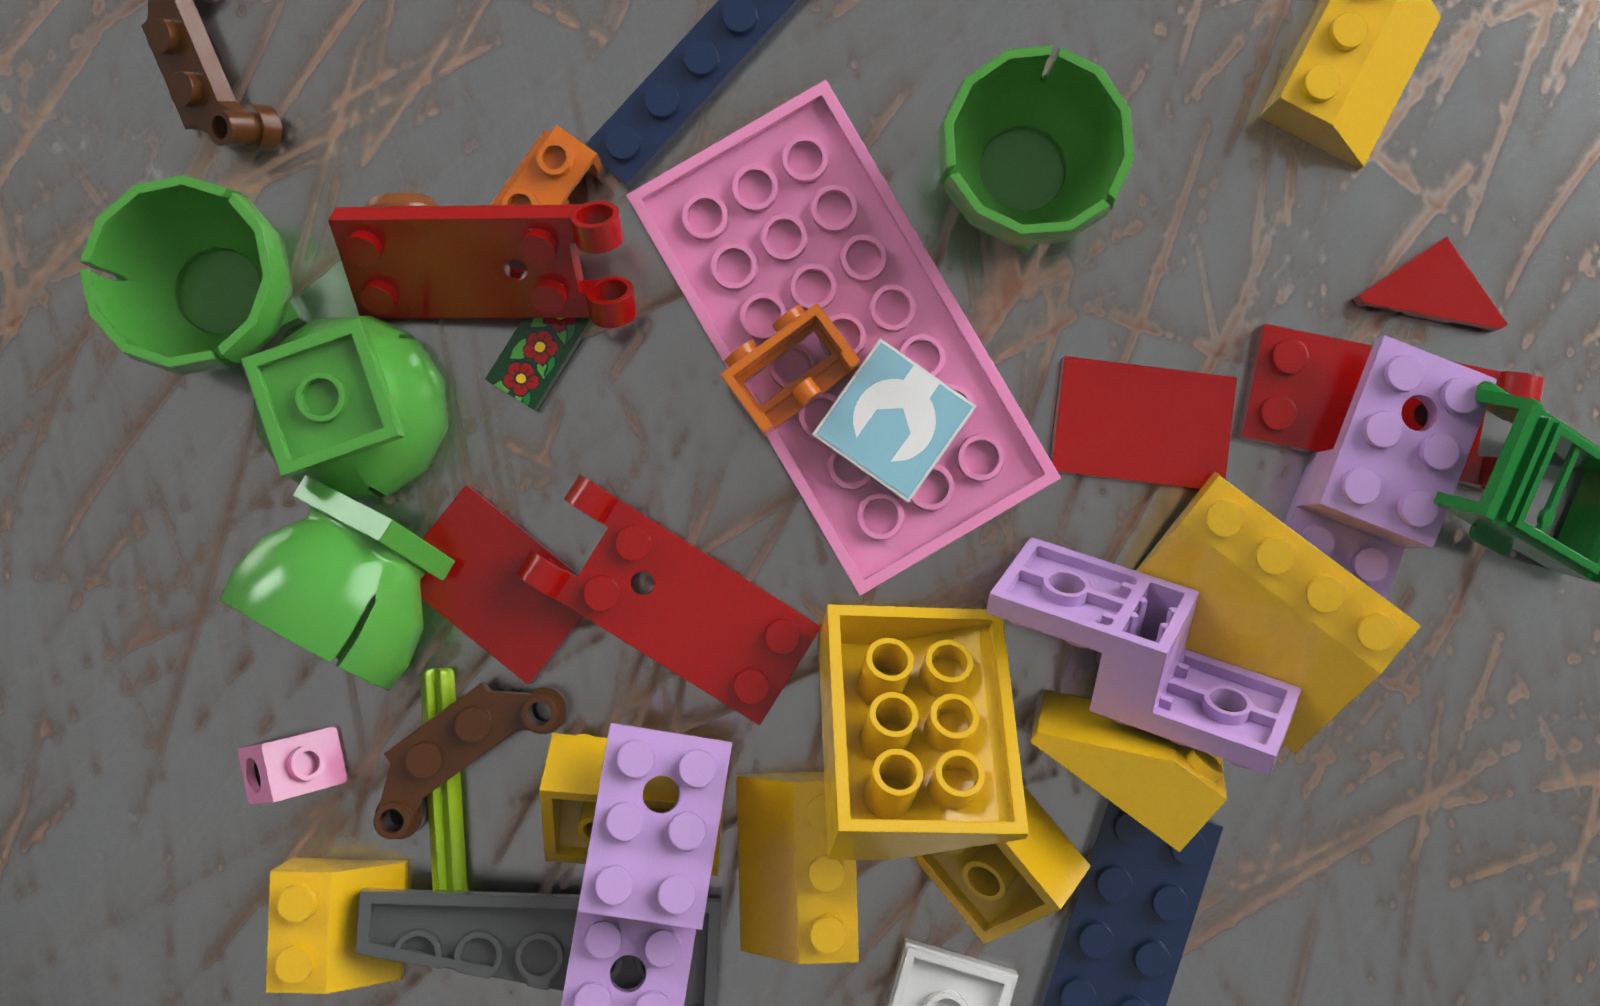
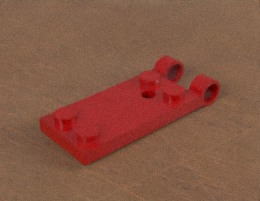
(457, 264)
(1306, 383)
(694, 620)

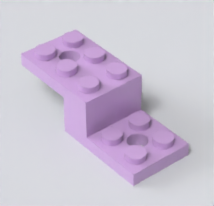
(1381, 477)
(1144, 668)
(646, 868)

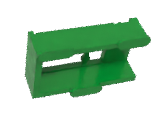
(1500, 514)

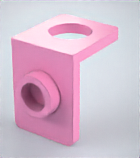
(292, 766)

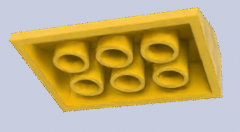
(1277, 604)
(917, 732)

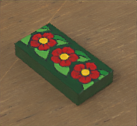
(536, 357)

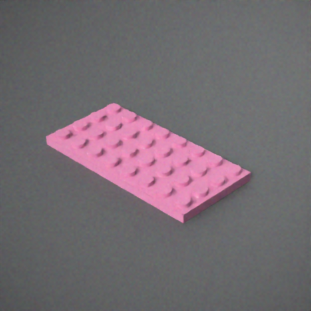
(806, 219)

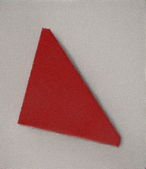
(1435, 288)

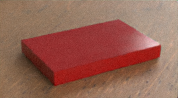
(1142, 423)
(484, 592)

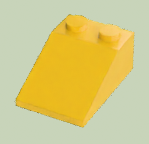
(1144, 774)

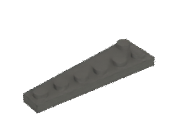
(507, 937)

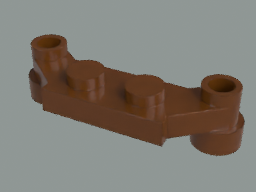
(199, 82)
(452, 743)

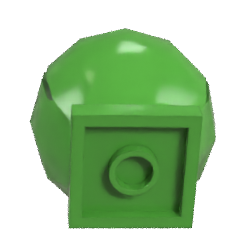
(1034, 150)
(194, 276)
(349, 405)
(339, 584)

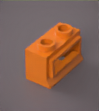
(550, 171)
(791, 330)

